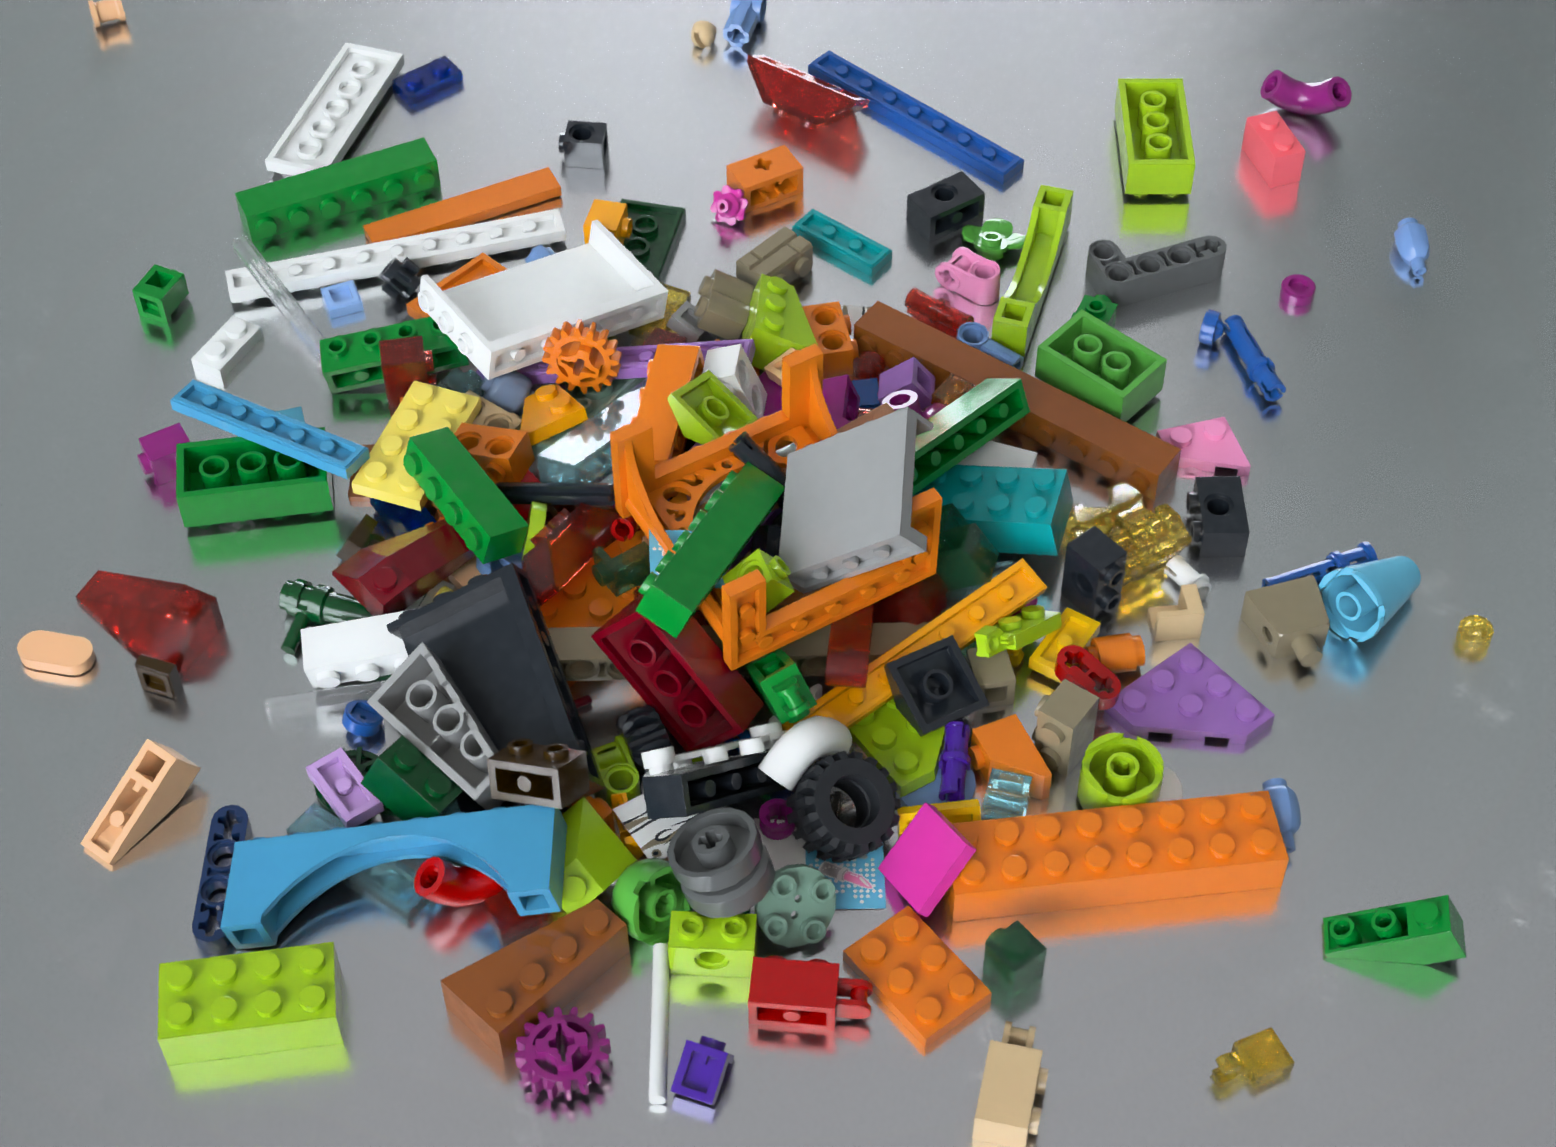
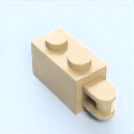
(1009, 1089)

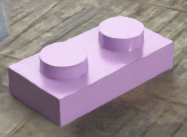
(341, 787)

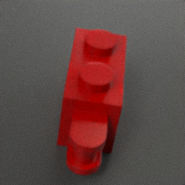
(804, 994)

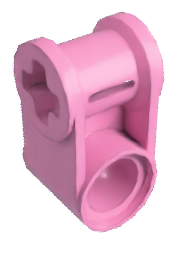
(972, 275)

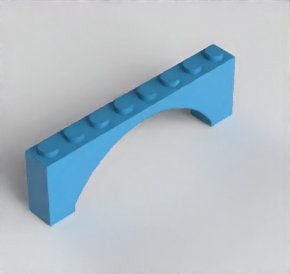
(283, 874)

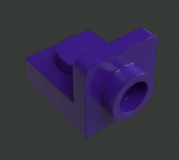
(702, 1070)

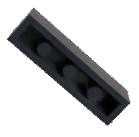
(707, 786)

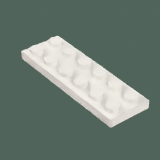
(335, 110)

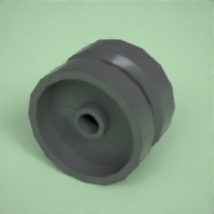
(721, 862)

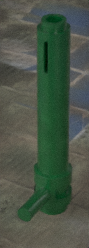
(315, 605)

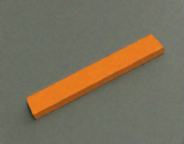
(468, 207)

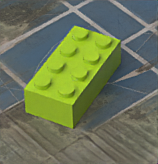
(1154, 136)
(250, 1003)

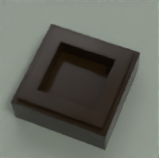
(158, 676)

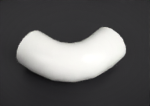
(802, 746)

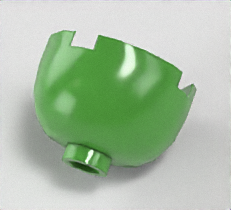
(645, 899)

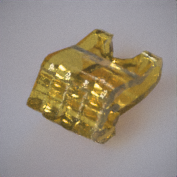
(1144, 535)

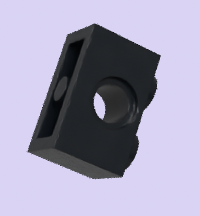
(945, 206)
(1219, 516)
(1094, 573)

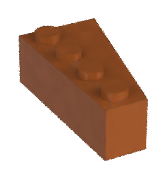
(535, 975)

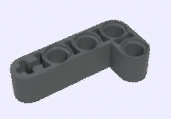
(1155, 271)

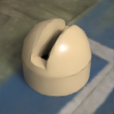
(703, 34)

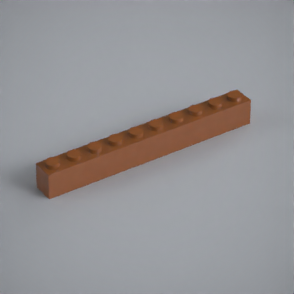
(1054, 416)

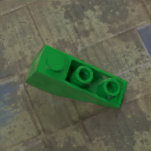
(1398, 933)

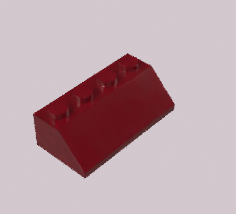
(680, 678)

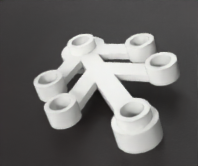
(664, 759)

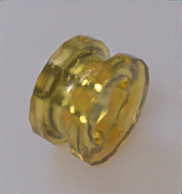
(1474, 624)

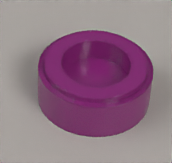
(1297, 290)

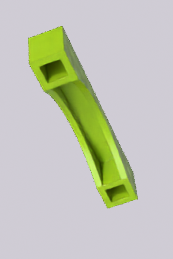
(1022, 302)

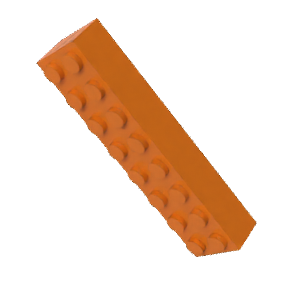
(1119, 856)

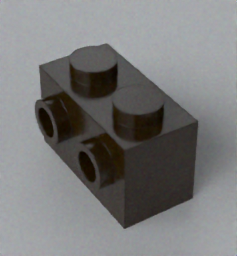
(538, 774)

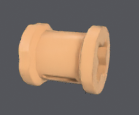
(106, 11)

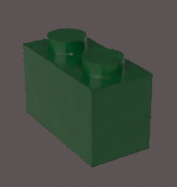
(410, 783)

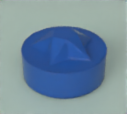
(1211, 327)
(361, 719)

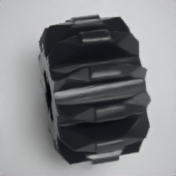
(642, 732)

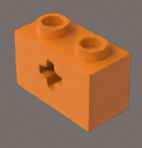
(766, 177)

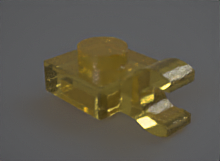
(1257, 1057)

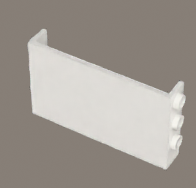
(510, 314)

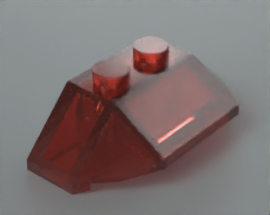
(802, 94)
(566, 547)

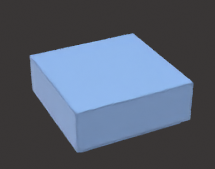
(342, 299)

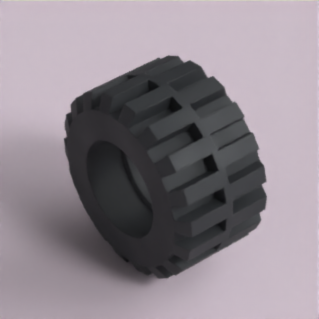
(872, 800)

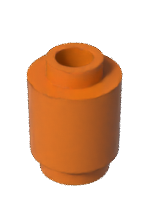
(1118, 652)

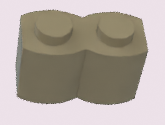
(723, 305)

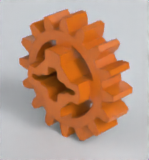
(582, 356)

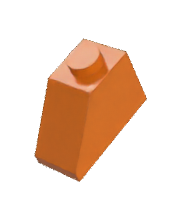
(1009, 748)

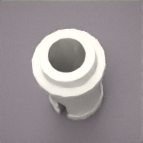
(1184, 574)

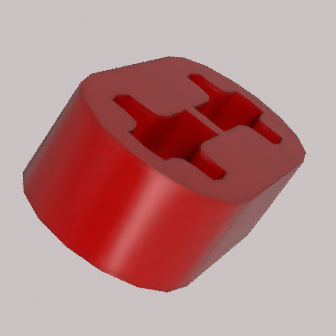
(1088, 675)

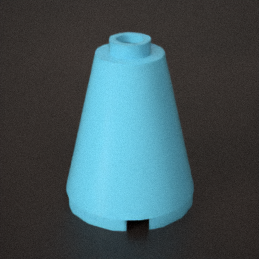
(1367, 595)

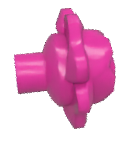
(729, 205)

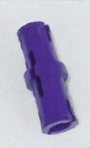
(954, 762)

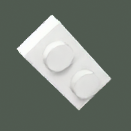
(227, 347)

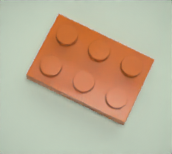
(917, 976)

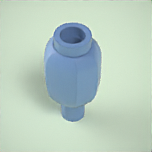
(1412, 244)
(1286, 809)

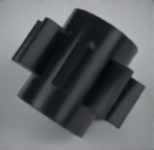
(400, 278)

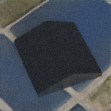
(934, 686)

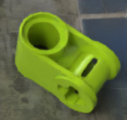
(617, 770)

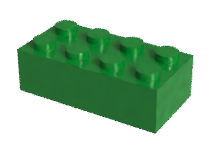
(245, 481)

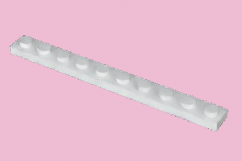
(422, 249)

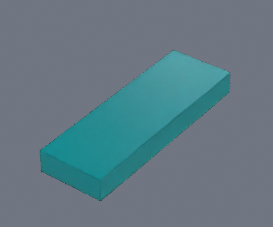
(843, 242)

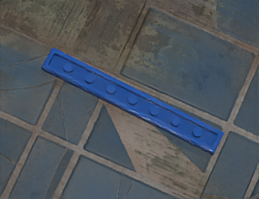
(919, 118)

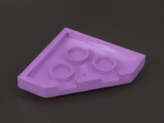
(1190, 701)

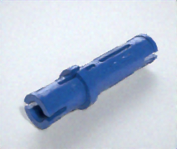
(1258, 366)

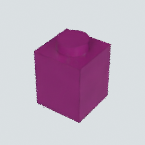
(159, 452)

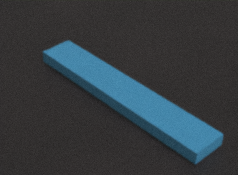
(270, 429)

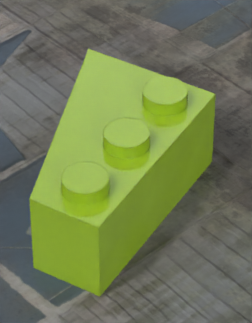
(776, 321)

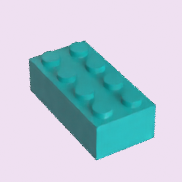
(1012, 506)

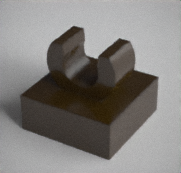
(360, 538)

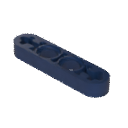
(217, 877)

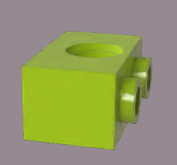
(712, 945)

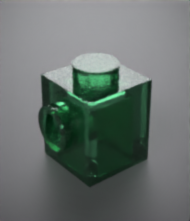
(1014, 958)

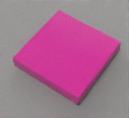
(926, 859)

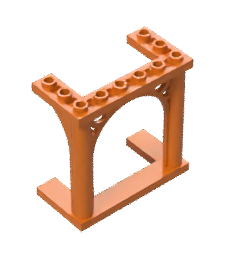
(739, 606)

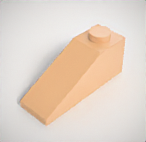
(140, 800)

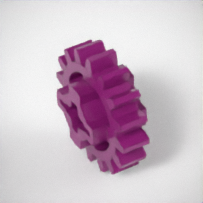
(541, 1049)

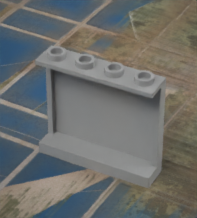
(851, 502)

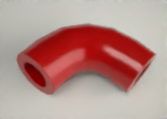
(453, 884)

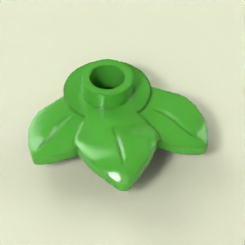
(993, 238)

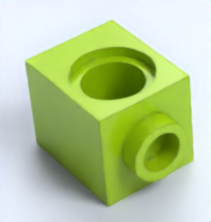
(773, 570)

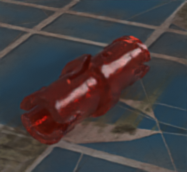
(922, 302)

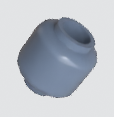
(508, 391)

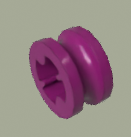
(775, 830)

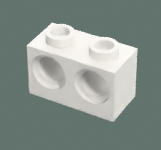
(738, 375)

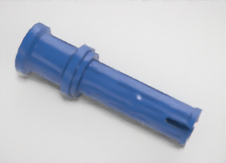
(1335, 559)

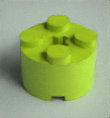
(1119, 772)

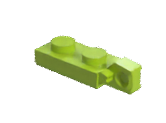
(1016, 630)

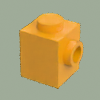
(612, 216)

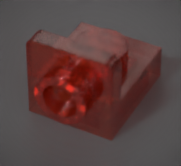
(507, 918)

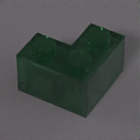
(963, 552)

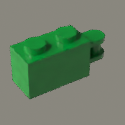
(781, 686)

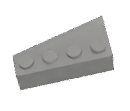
(438, 720)

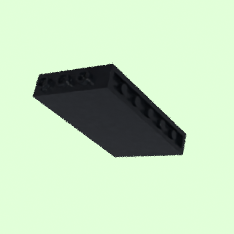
(502, 664)

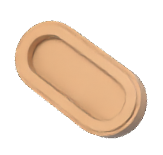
(56, 652)

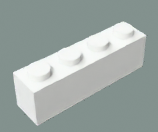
(351, 651)

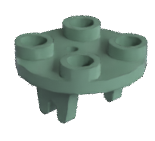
(813, 907)

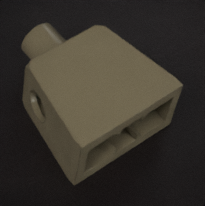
(1288, 619)

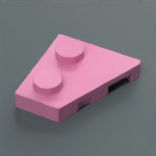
(1207, 446)

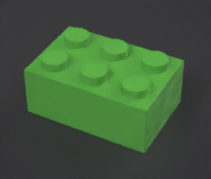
(1100, 366)

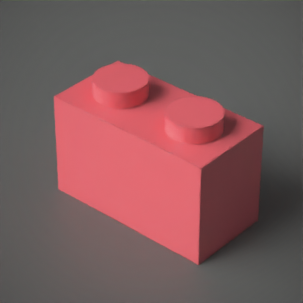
(1273, 149)

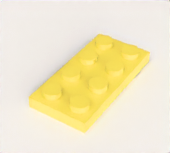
(420, 411)

